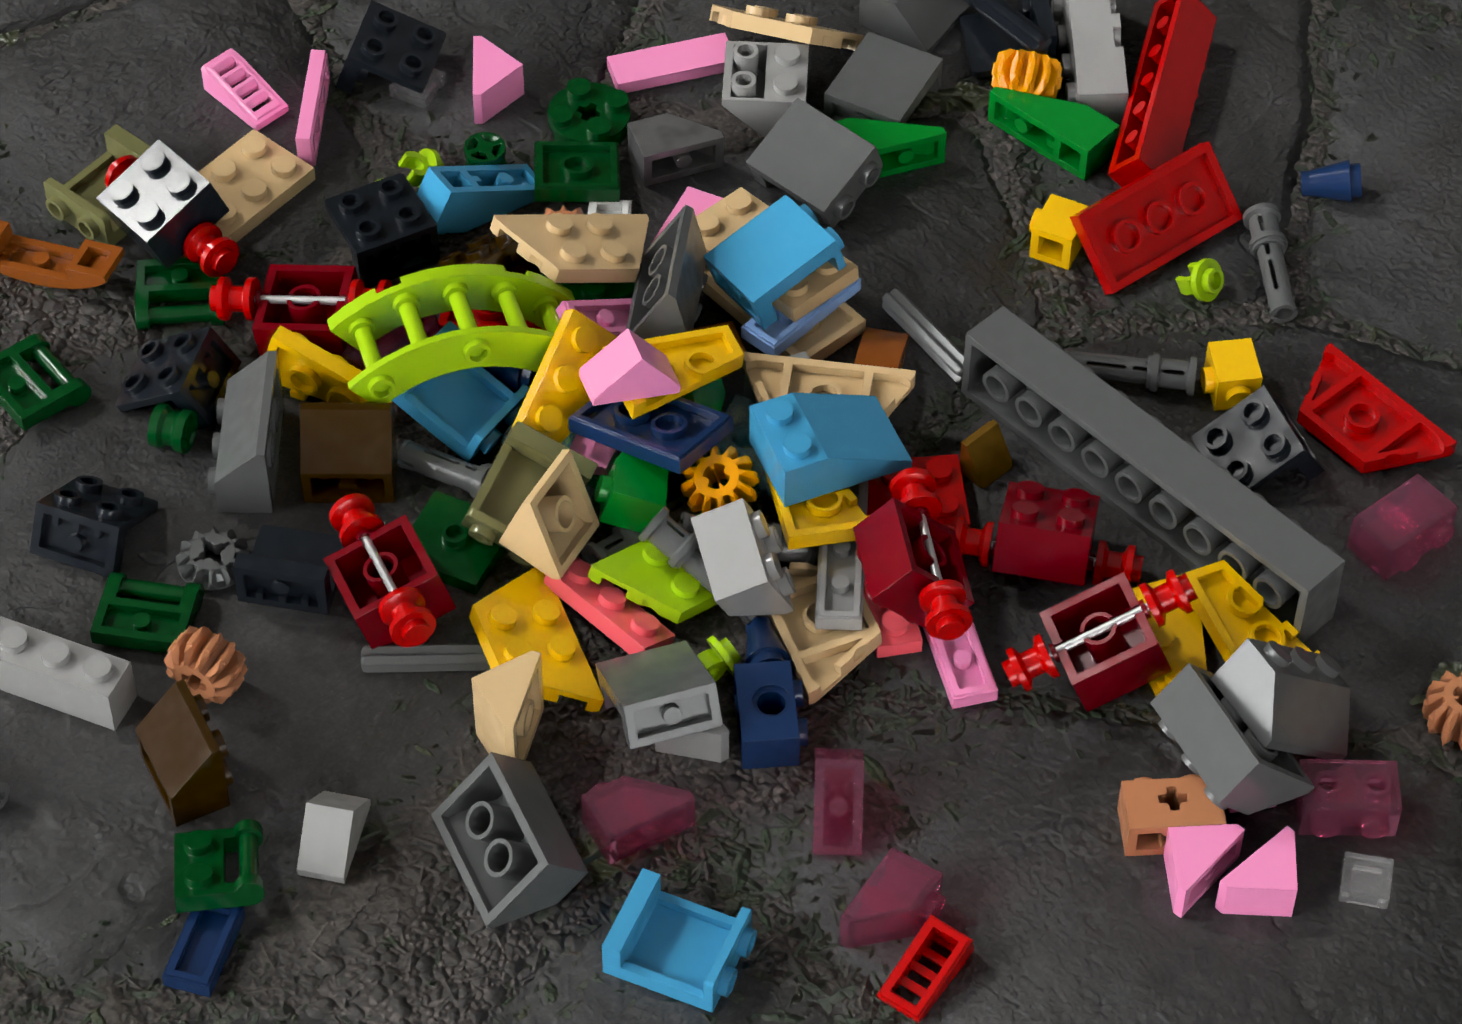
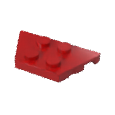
(1367, 419)

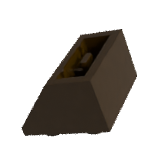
(347, 451)
(185, 755)

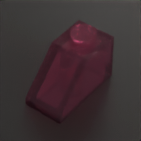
(838, 801)
(634, 815)
(892, 902)

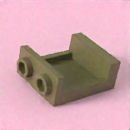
(77, 198)
(510, 480)

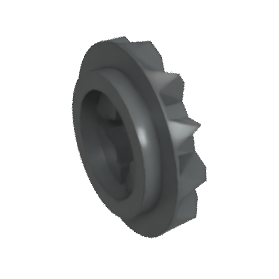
(197, 568)

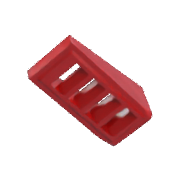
(947, 937)

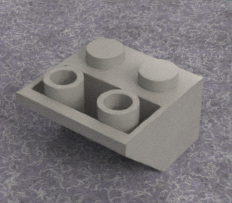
(763, 81)
(743, 561)

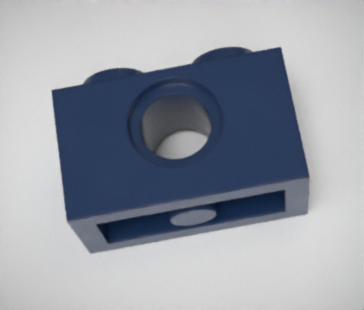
(766, 738)

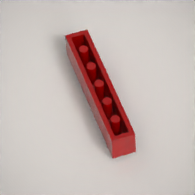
(1163, 88)

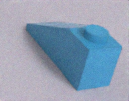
(472, 194)

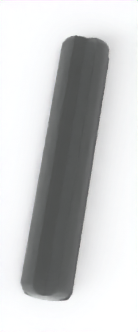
(925, 333)
(424, 658)

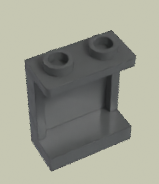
(882, 81)
(816, 162)
(660, 694)

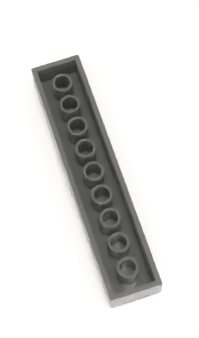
(1147, 470)

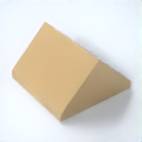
(553, 519)
(509, 705)

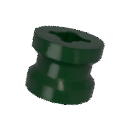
(485, 149)
(172, 428)

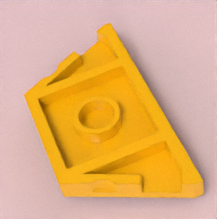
(528, 618)

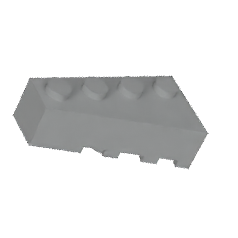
(1092, 55)

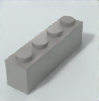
(65, 674)

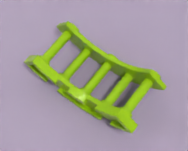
(443, 290)

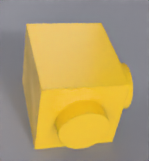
(1053, 233)
(1230, 372)

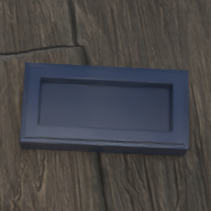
(203, 950)

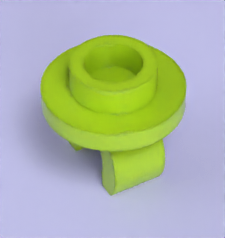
(419, 164)
(1204, 282)
(719, 658)

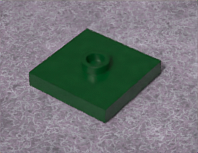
(576, 171)
(454, 553)

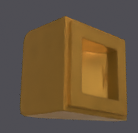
(985, 455)

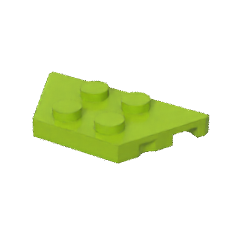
(653, 582)

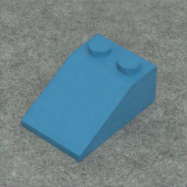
(823, 443)

